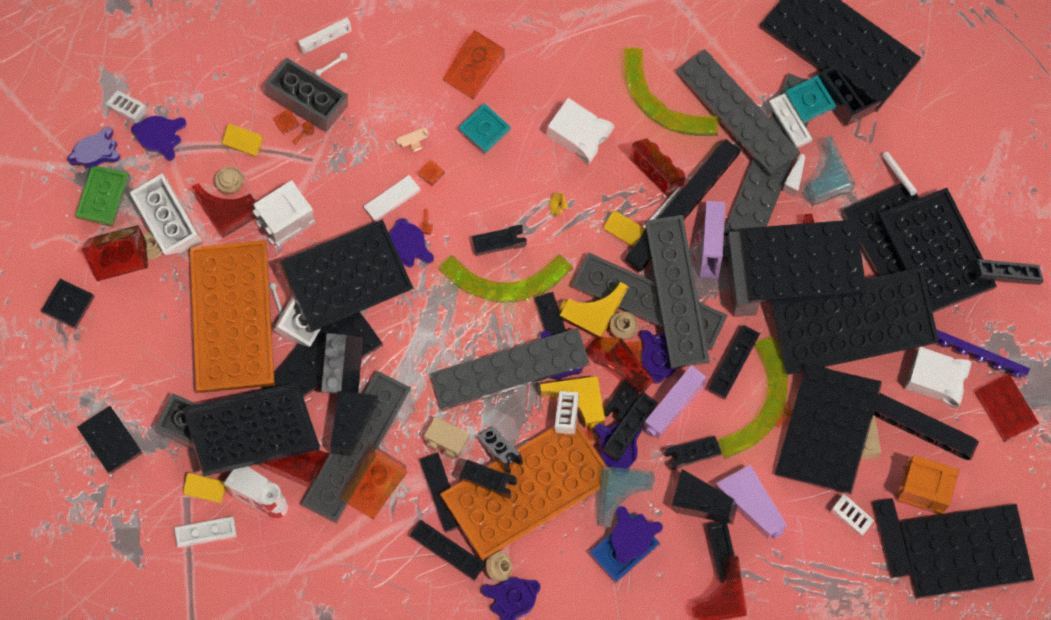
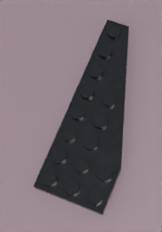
(306, 362)

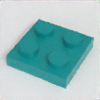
(810, 99)
(484, 128)

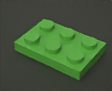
(102, 195)

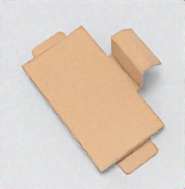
(413, 138)

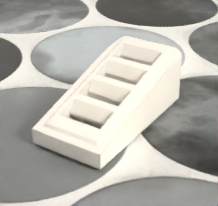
(136, 116)
(793, 181)
(566, 428)
(856, 510)

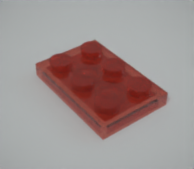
(1006, 408)

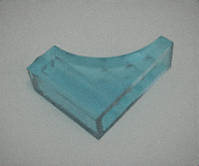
(834, 178)
(617, 486)

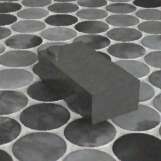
(306, 94)
(738, 276)
(173, 422)

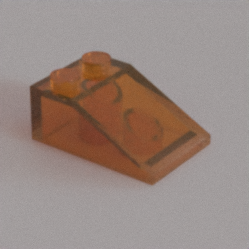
(474, 64)
(374, 482)

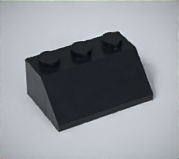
(341, 363)

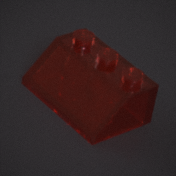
(657, 166)
(116, 253)
(298, 468)

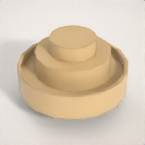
(229, 180)
(153, 248)
(624, 325)
(499, 566)

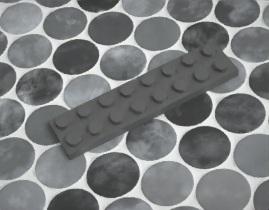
(738, 112)
(600, 278)
(677, 292)
(510, 369)
(338, 470)

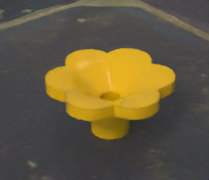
(558, 203)

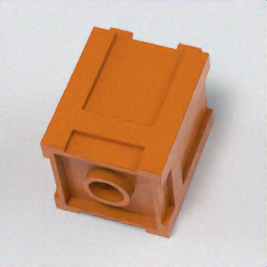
(927, 485)

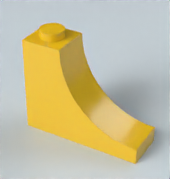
(594, 315)
(589, 400)

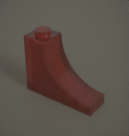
(226, 214)
(618, 357)
(727, 599)

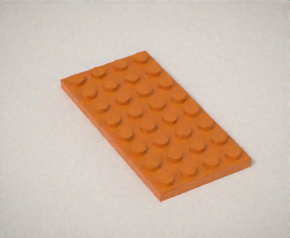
(232, 316)
(554, 477)

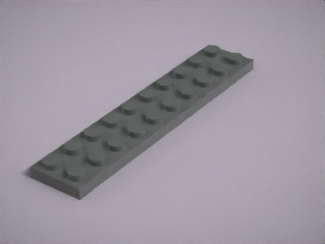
(760, 189)

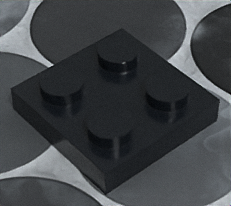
(68, 303)

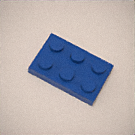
(605, 556)

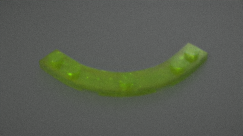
(657, 110)
(505, 292)
(773, 407)

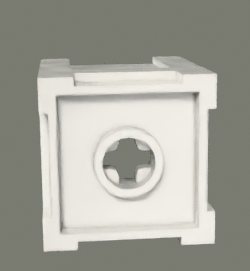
(284, 214)

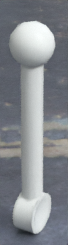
(343, 56)
(272, 286)

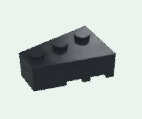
(850, 99)
(350, 420)
(702, 500)

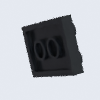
(110, 440)

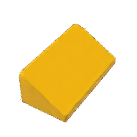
(242, 140)
(624, 228)
(204, 488)

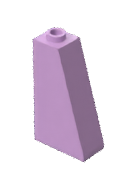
(712, 240)
(675, 402)
(753, 502)

